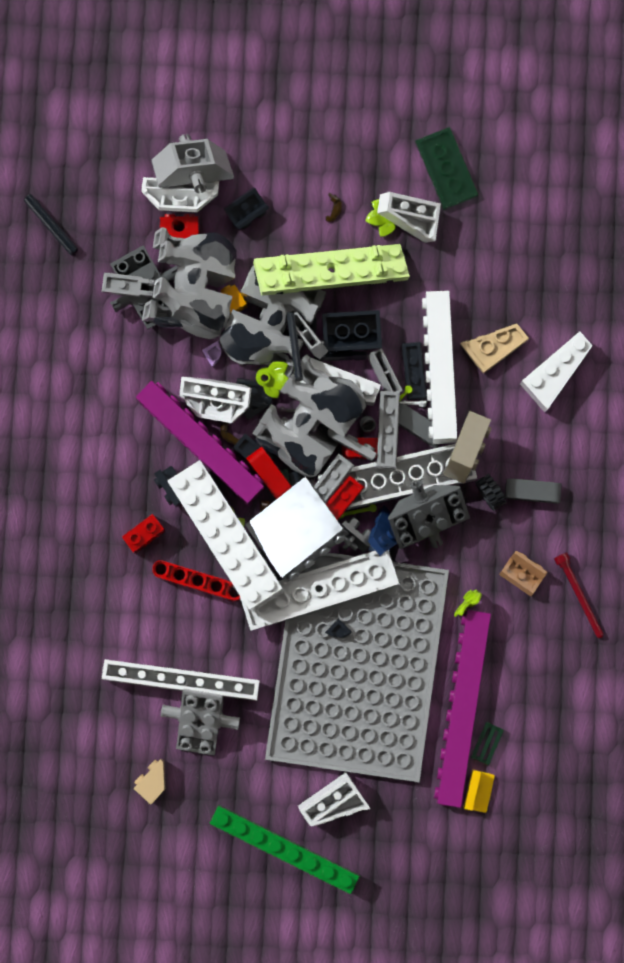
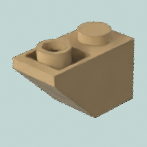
(153, 783)

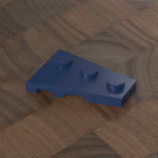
(382, 535)

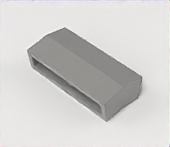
(307, 335)
(382, 375)

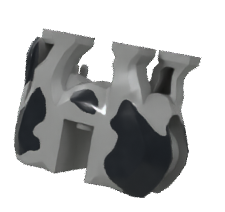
(200, 261)
(262, 341)
(322, 399)

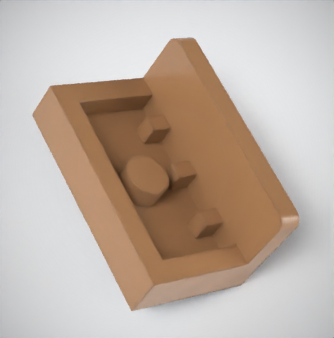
(523, 573)

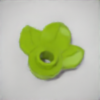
(385, 226)
(275, 380)
(471, 598)

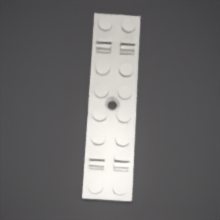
(339, 582)

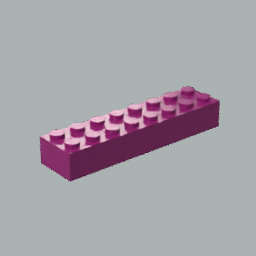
(200, 443)

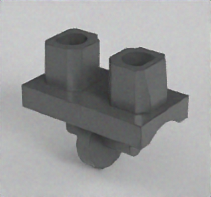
(355, 538)

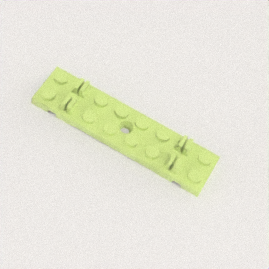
(311, 270)

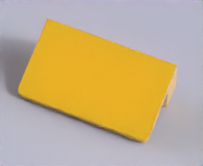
(479, 791)

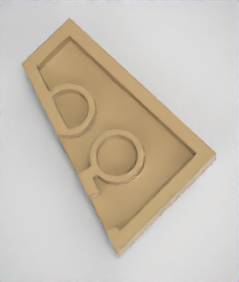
(494, 347)

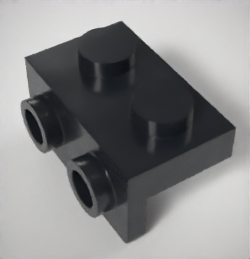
(246, 209)
(162, 482)

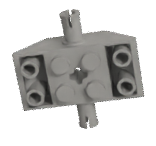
(191, 163)
(199, 721)

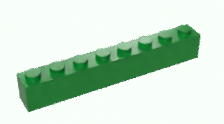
(284, 849)

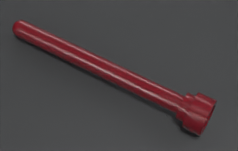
(563, 561)

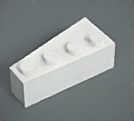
(553, 374)
(369, 388)

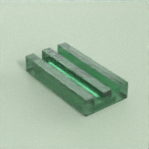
(493, 748)

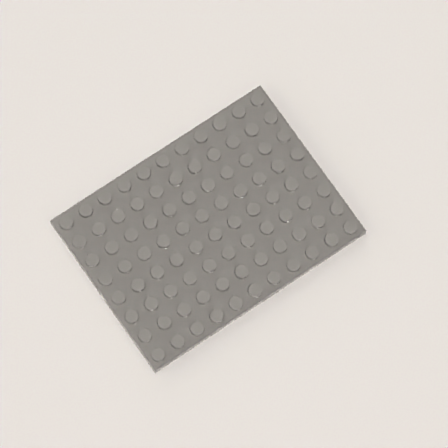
(366, 695)

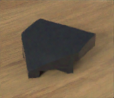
(258, 400)

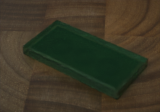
(446, 168)

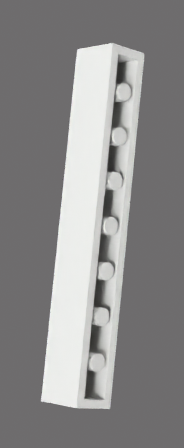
(440, 367)
(180, 679)

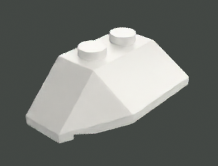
(179, 197)
(215, 398)

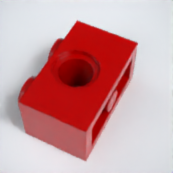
(190, 222)
(143, 534)

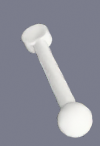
(422, 403)

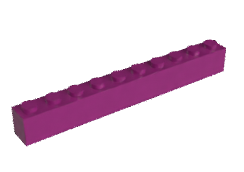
(463, 708)

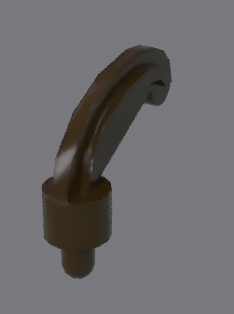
(336, 208)
(226, 435)

